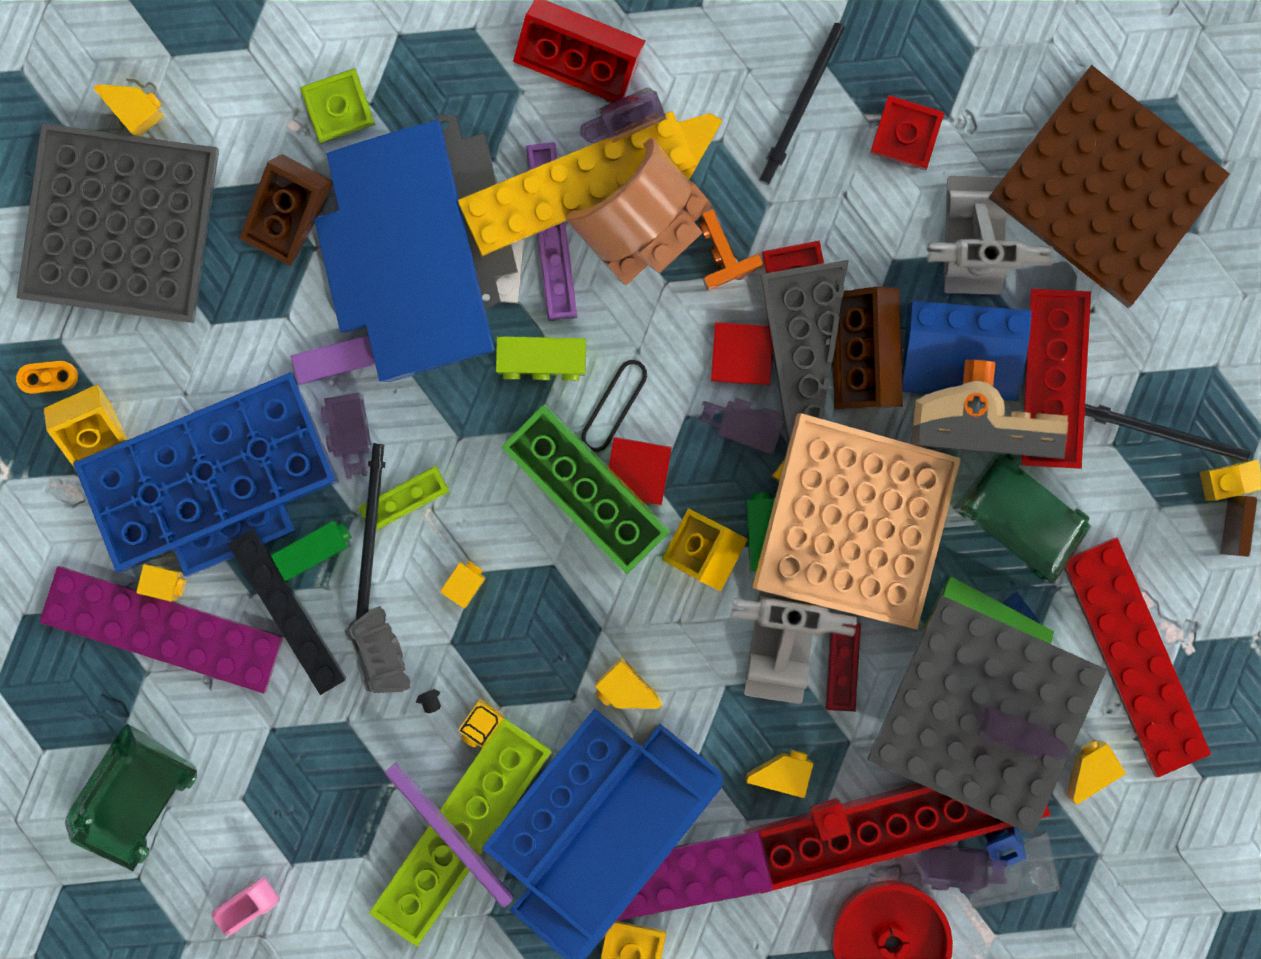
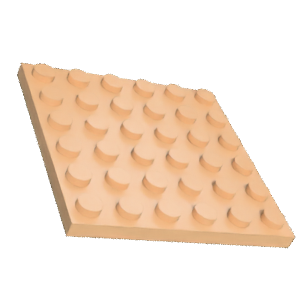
(856, 522)

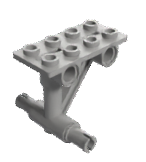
(975, 242)
(783, 643)

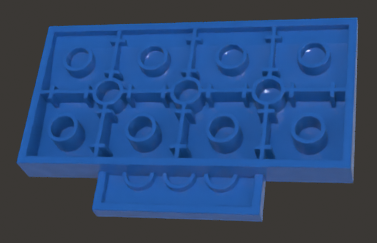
(403, 254)
(208, 479)

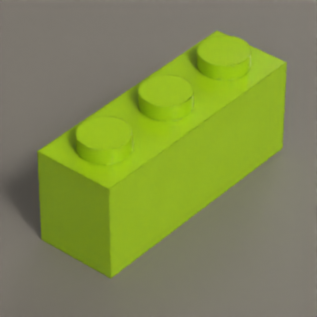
(541, 358)

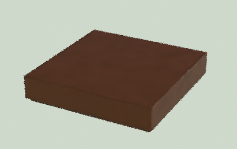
(1239, 526)

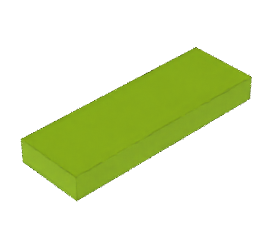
(409, 497)

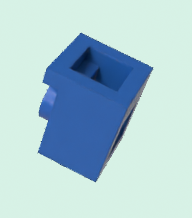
(1003, 840)

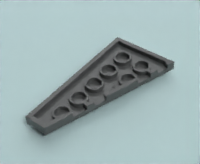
(803, 332)

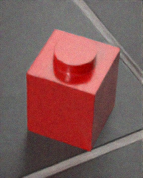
(830, 819)

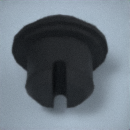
(429, 701)

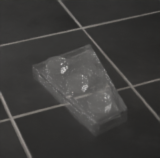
(1025, 878)

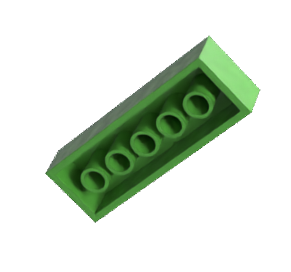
(586, 488)

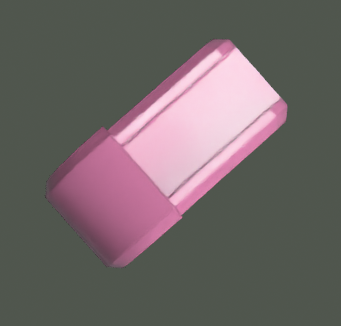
(245, 906)

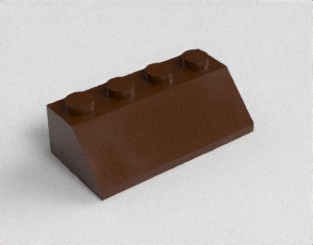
(868, 350)

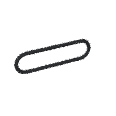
(583, 436)

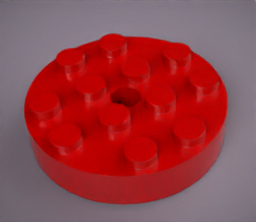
(889, 908)

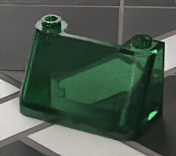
(1024, 517)
(127, 797)

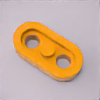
(48, 377)

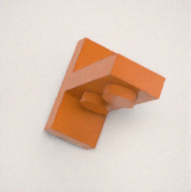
(723, 255)

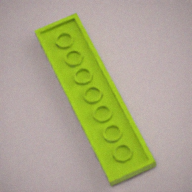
(476, 811)

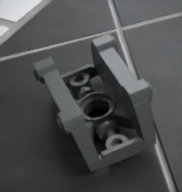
(378, 653)

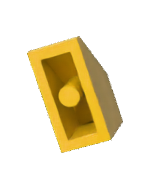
(132, 106)
(1231, 480)
(1093, 771)
(783, 773)

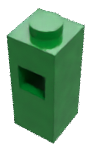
(757, 519)
(312, 550)

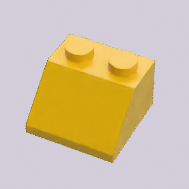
(84, 424)
(704, 549)
(626, 688)

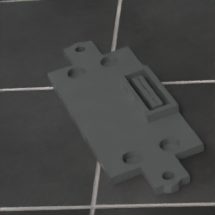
(472, 173)

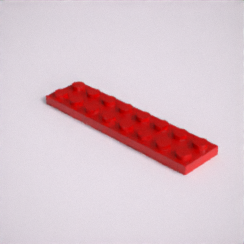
(1136, 657)

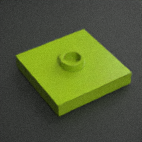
(337, 106)

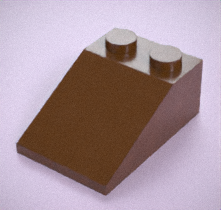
(285, 208)

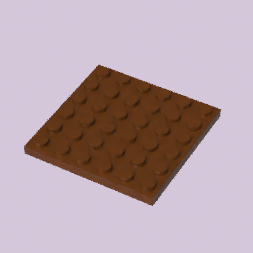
(1109, 186)

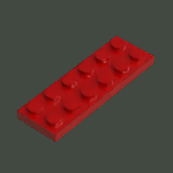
(1058, 367)

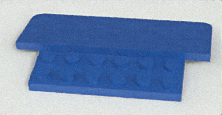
(599, 829)

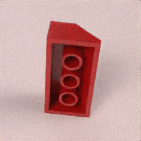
(578, 50)

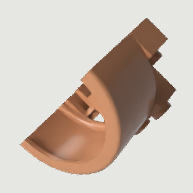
(645, 219)

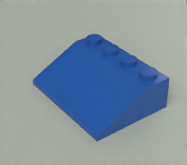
(947, 334)

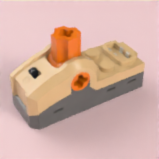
(947, 422)

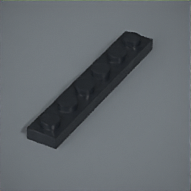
(287, 611)

